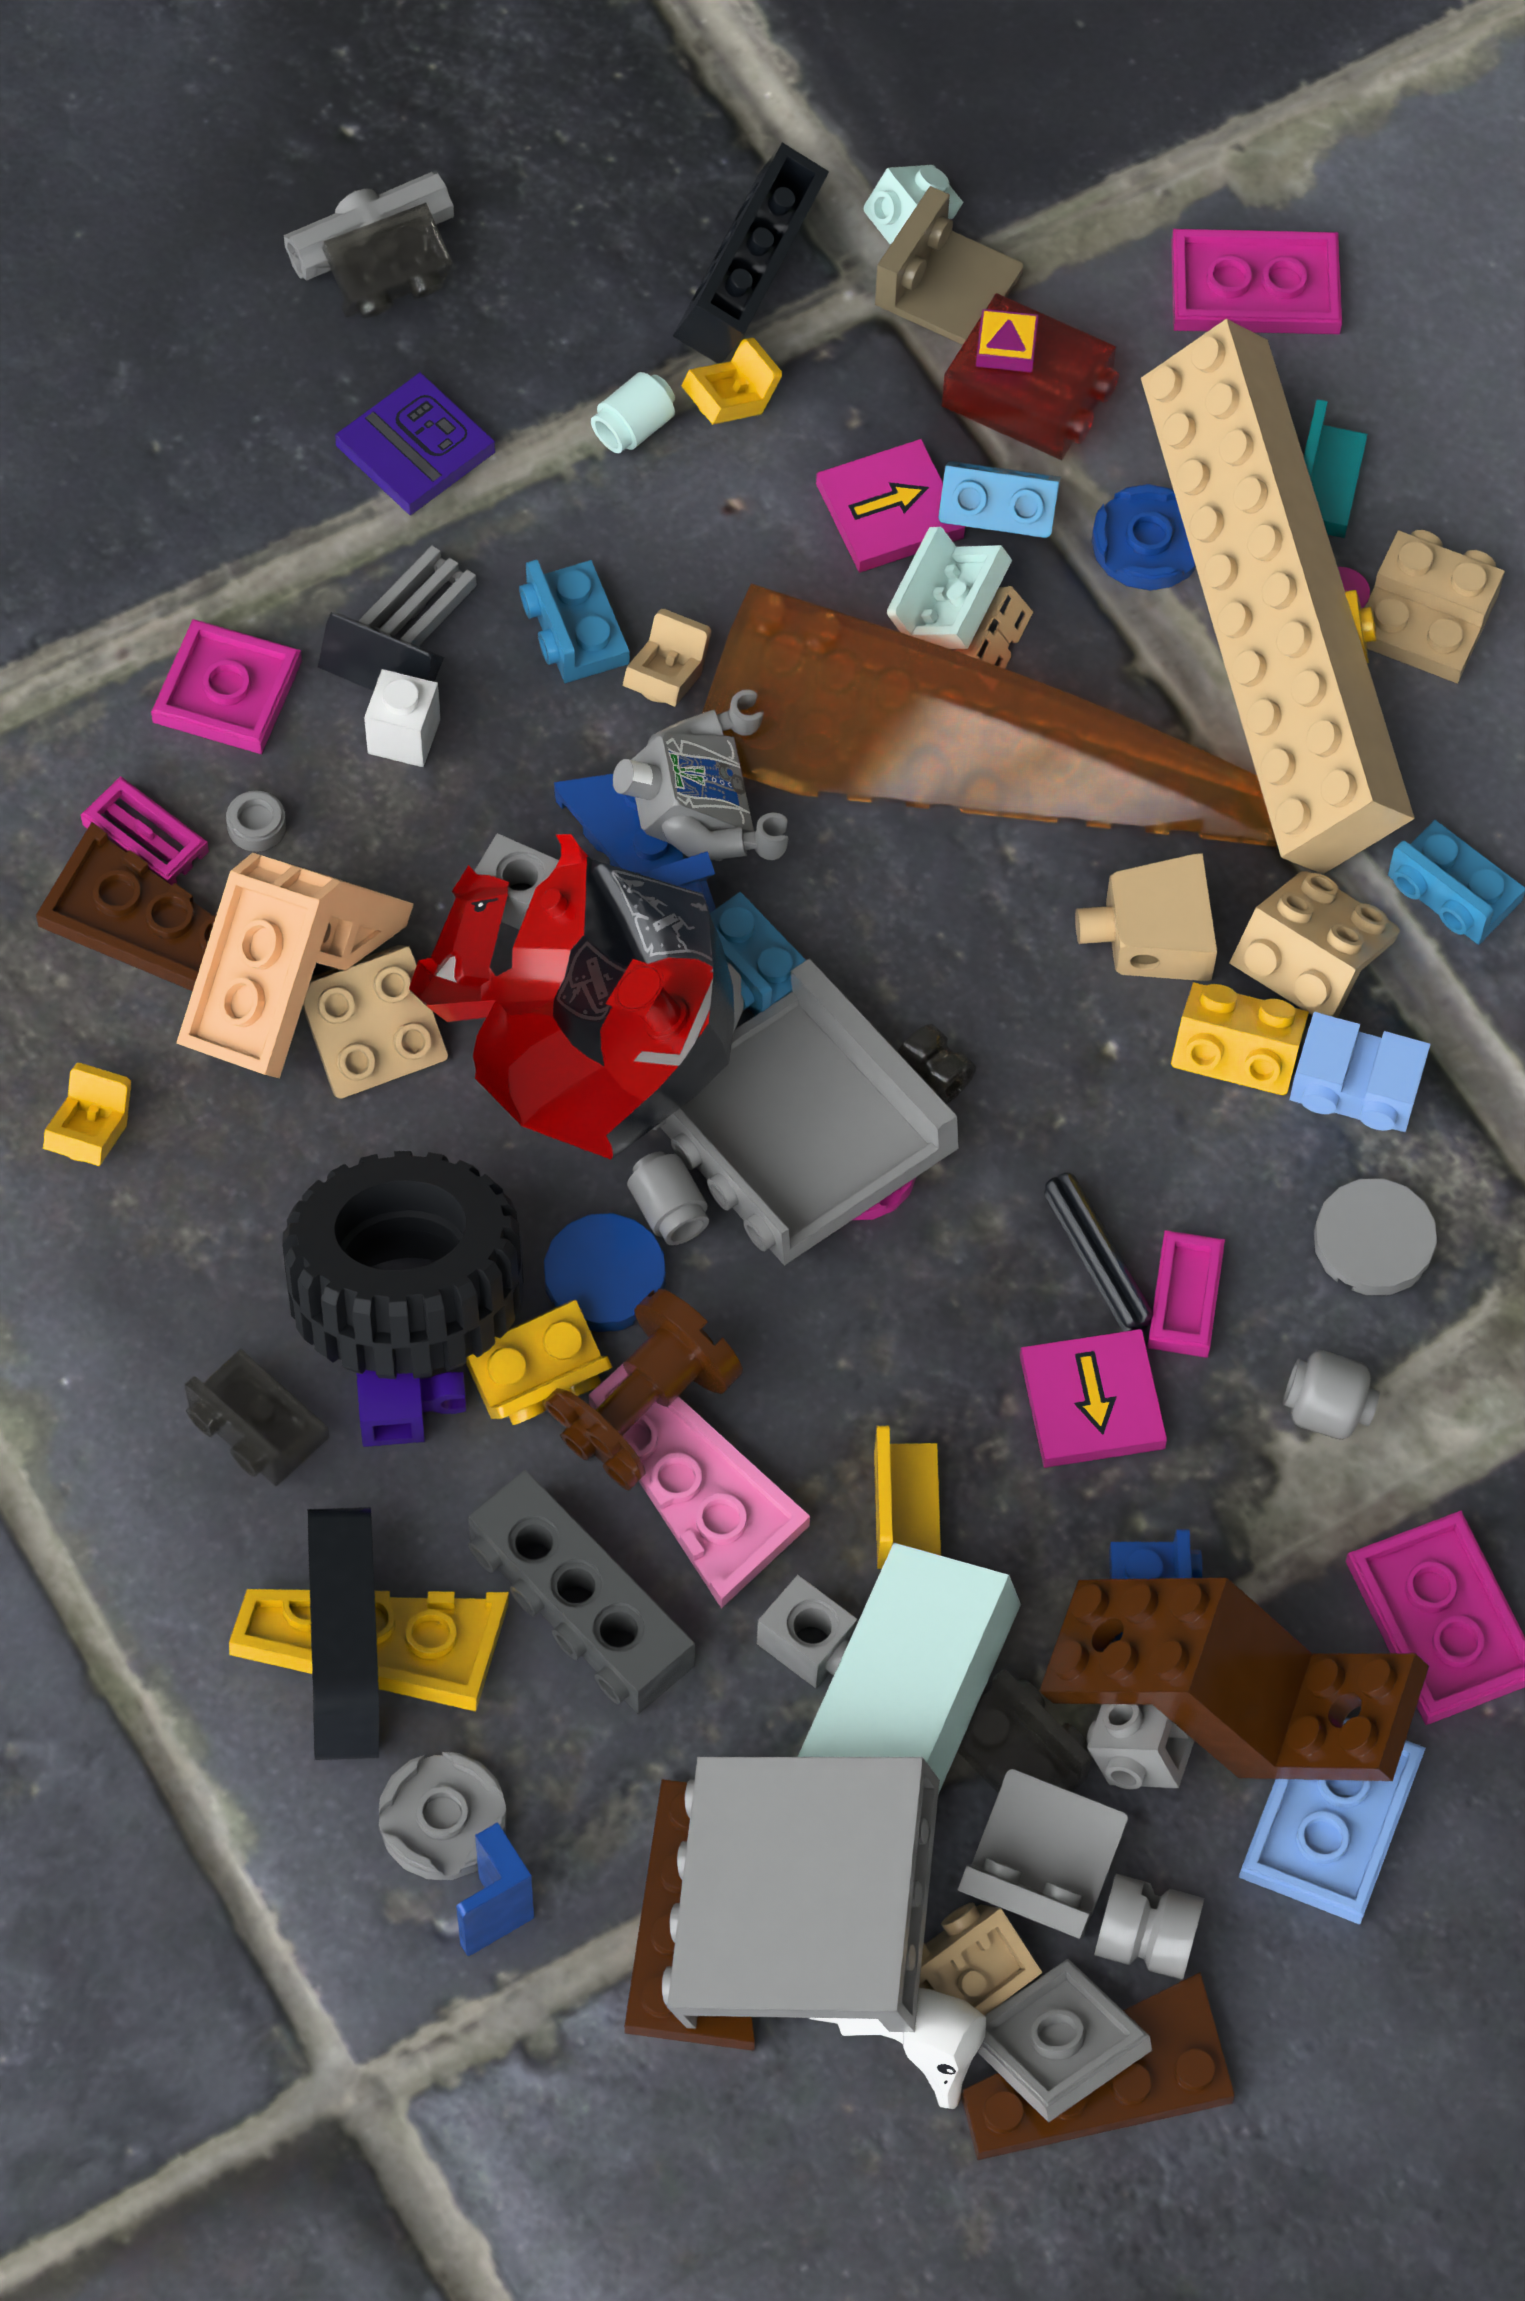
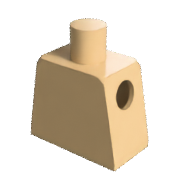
(1156, 921)

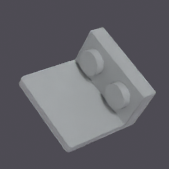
(1045, 1853)

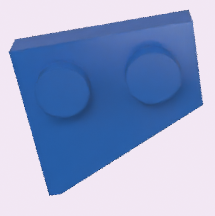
(613, 824)

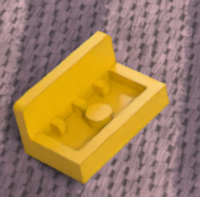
(1239, 1038)

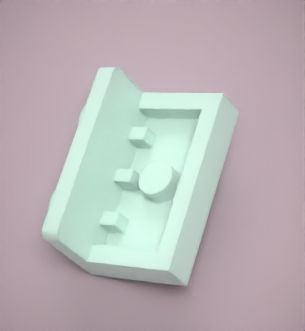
(947, 590)

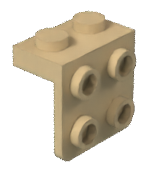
(1312, 942)

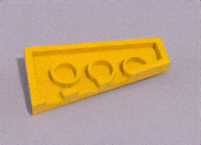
(425, 1646)

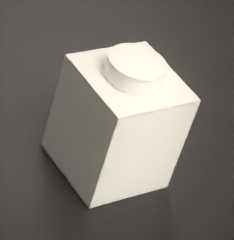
(402, 718)

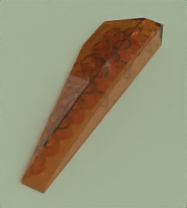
(928, 726)

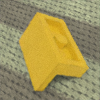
(906, 1495)

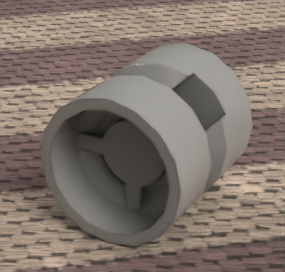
(1149, 1926)

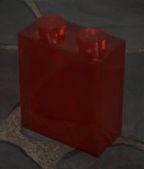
(1041, 406)

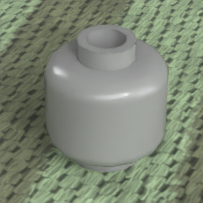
(1330, 1394)

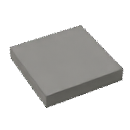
(1061, 2040)

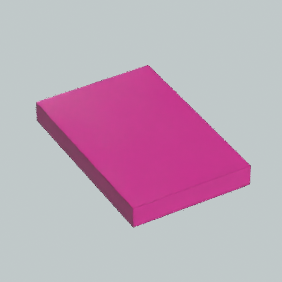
(1256, 280)
(1443, 1603)

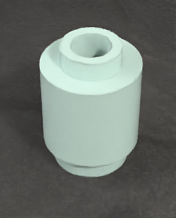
(633, 412)

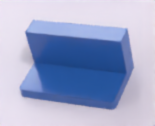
(507, 1893)

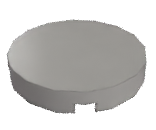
(1375, 1236)
(436, 1811)

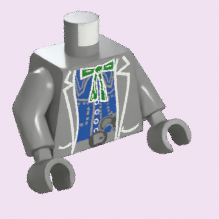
(694, 789)

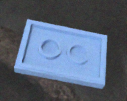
(1329, 1837)

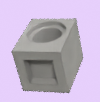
(517, 865)
(799, 1608)

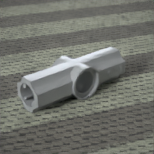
(359, 210)

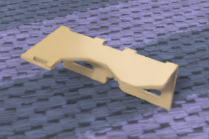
(1005, 630)

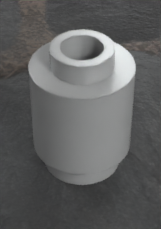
(668, 1197)

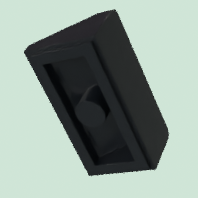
(361, 652)

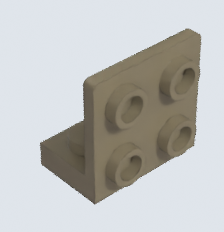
(940, 274)

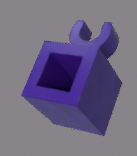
(395, 1407)

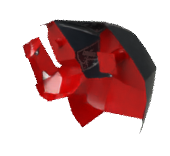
(594, 980)

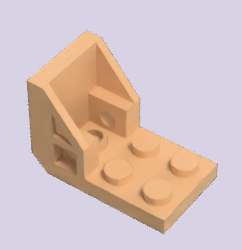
(264, 953)

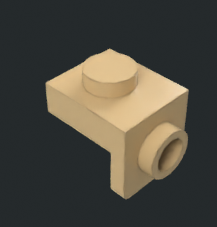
(669, 659)

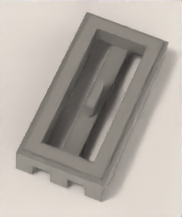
(407, 584)

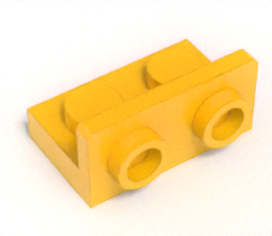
(535, 1360)

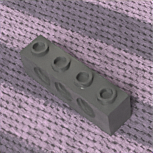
(528, 1515)

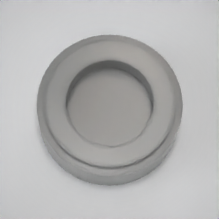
(256, 821)

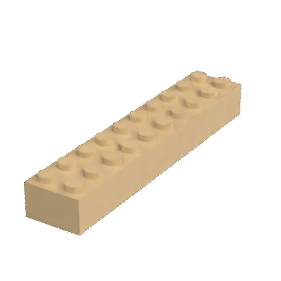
(1276, 599)

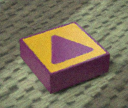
(1007, 340)

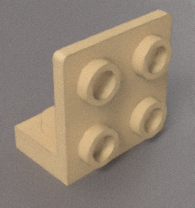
(371, 1022)

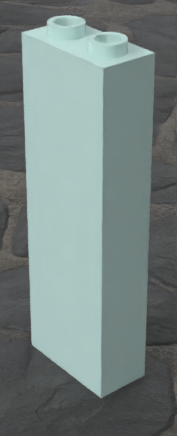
(916, 1661)

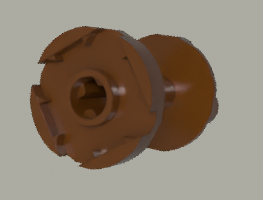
(658, 1372)

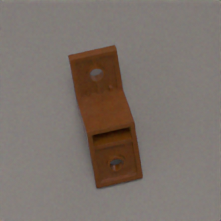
(1235, 1679)

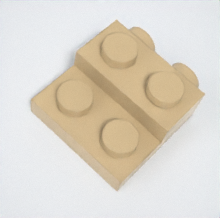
(1432, 603)

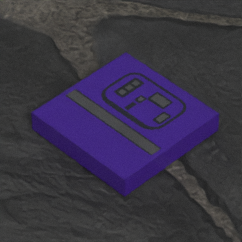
(415, 443)

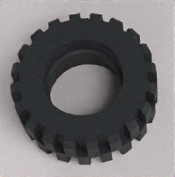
(409, 1316)

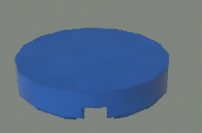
(1143, 538)
(606, 1267)

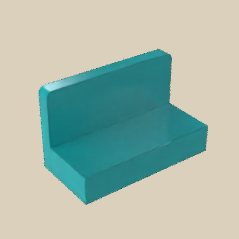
(1334, 467)

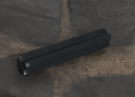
(1098, 1252)

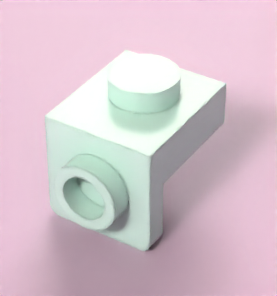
(900, 193)

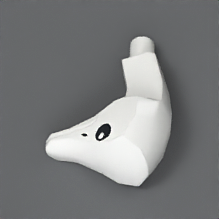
(943, 2041)

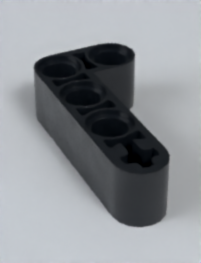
(343, 1634)

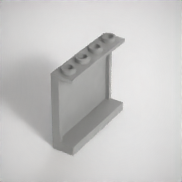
(810, 1120)
(803, 1889)

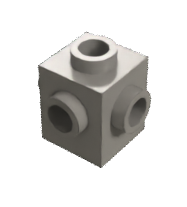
(1138, 1746)

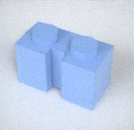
(1359, 1073)

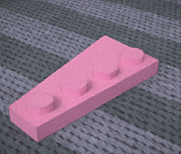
(709, 1494)

